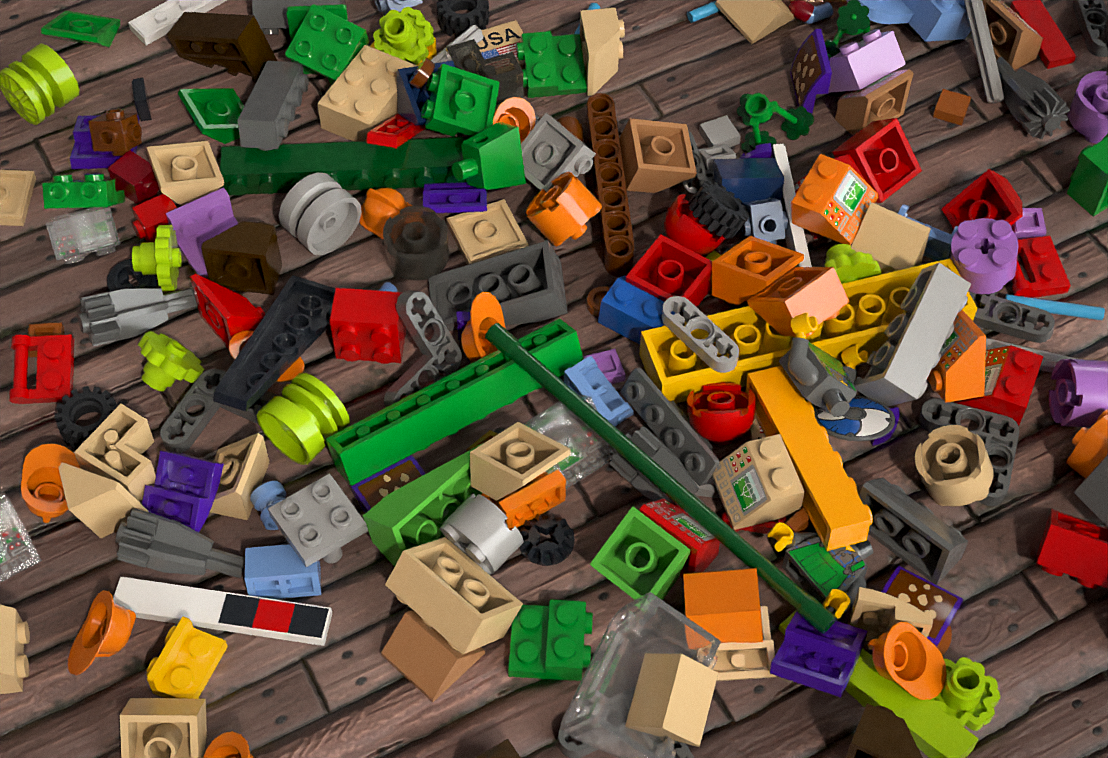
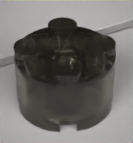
(416, 243)

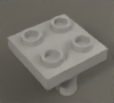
(318, 521)

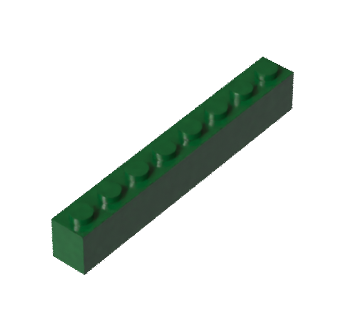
(348, 163)

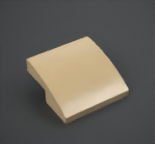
(879, 612)
(747, 660)

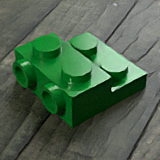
(552, 64)
(459, 101)
(91, 192)
(550, 641)

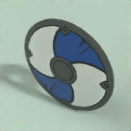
(864, 421)

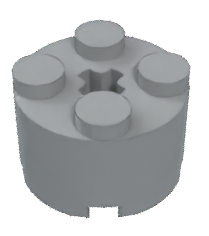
(481, 533)

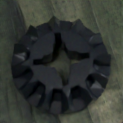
(119, 277)
(547, 552)

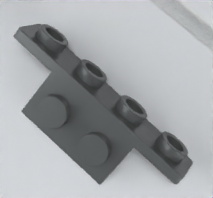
(670, 426)

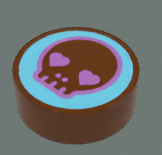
(422, 73)

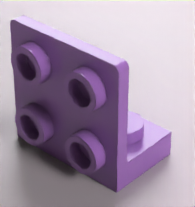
(198, 223)

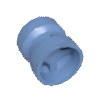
(265, 497)

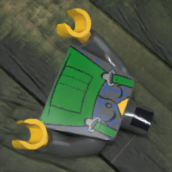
(818, 374)
(826, 575)

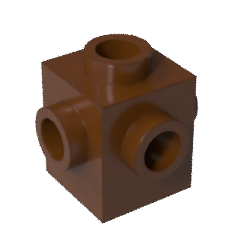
(115, 132)

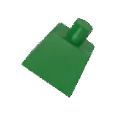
(492, 158)

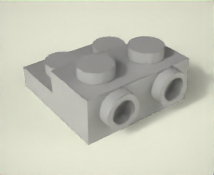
(553, 151)

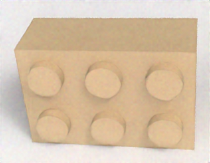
(362, 95)
(453, 595)

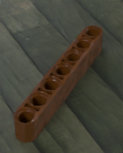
(610, 185)

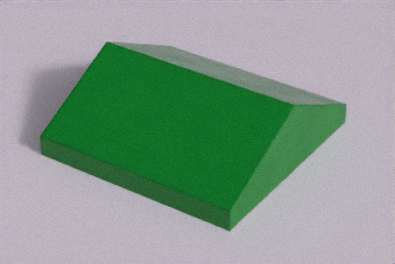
(82, 28)
(214, 111)

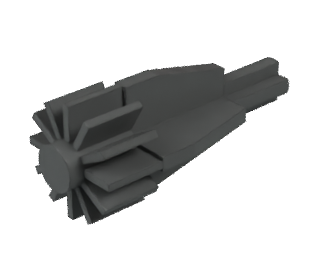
(1031, 100)
(129, 312)
(661, 455)
(171, 547)

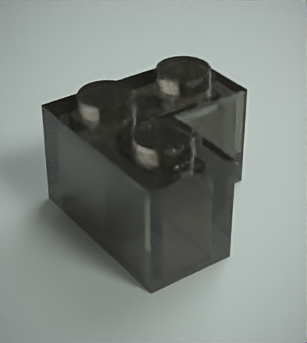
(498, 68)

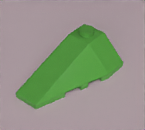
(419, 508)

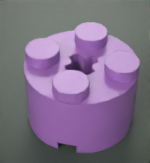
(1090, 107)
(985, 254)
(1079, 392)

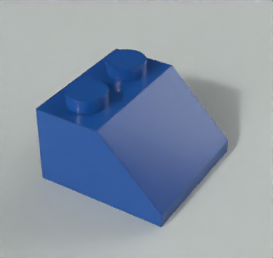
(630, 310)

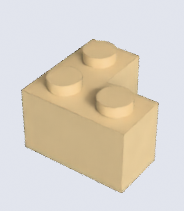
(117, 451)

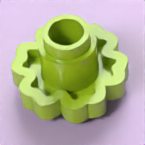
(404, 35)
(160, 258)
(851, 264)
(167, 361)
(968, 694)

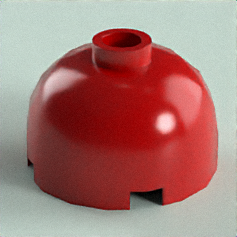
(687, 231)
(721, 412)

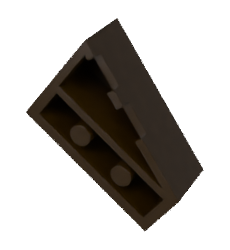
(223, 41)

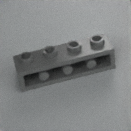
(272, 105)

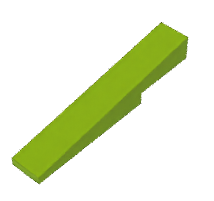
(930, 726)

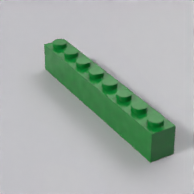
(449, 404)

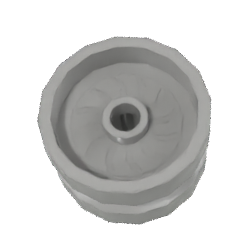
(320, 213)

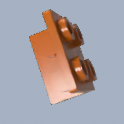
(532, 498)

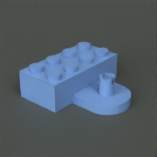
(929, 18)

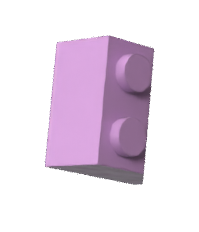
(865, 61)

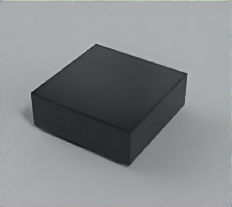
(141, 99)

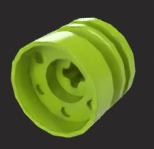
(38, 84)
(303, 418)

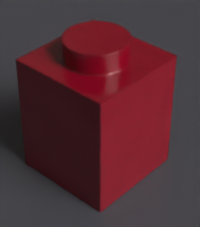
(134, 177)

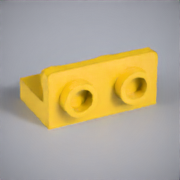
(185, 662)

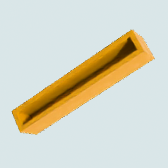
(829, 494)

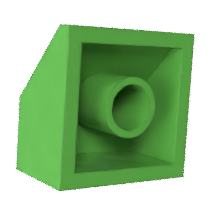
(641, 557)

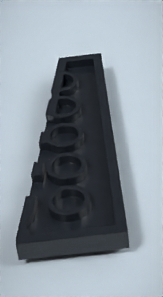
(281, 337)

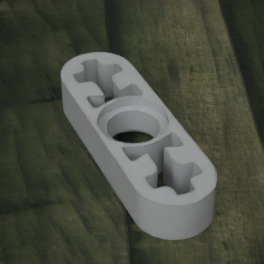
(702, 347)

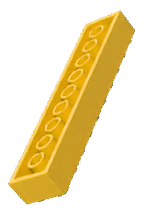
(861, 322)

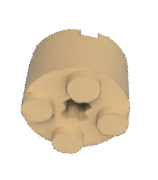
(954, 466)

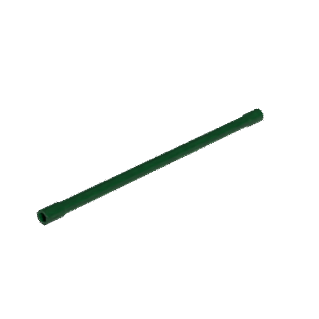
(805, 604)

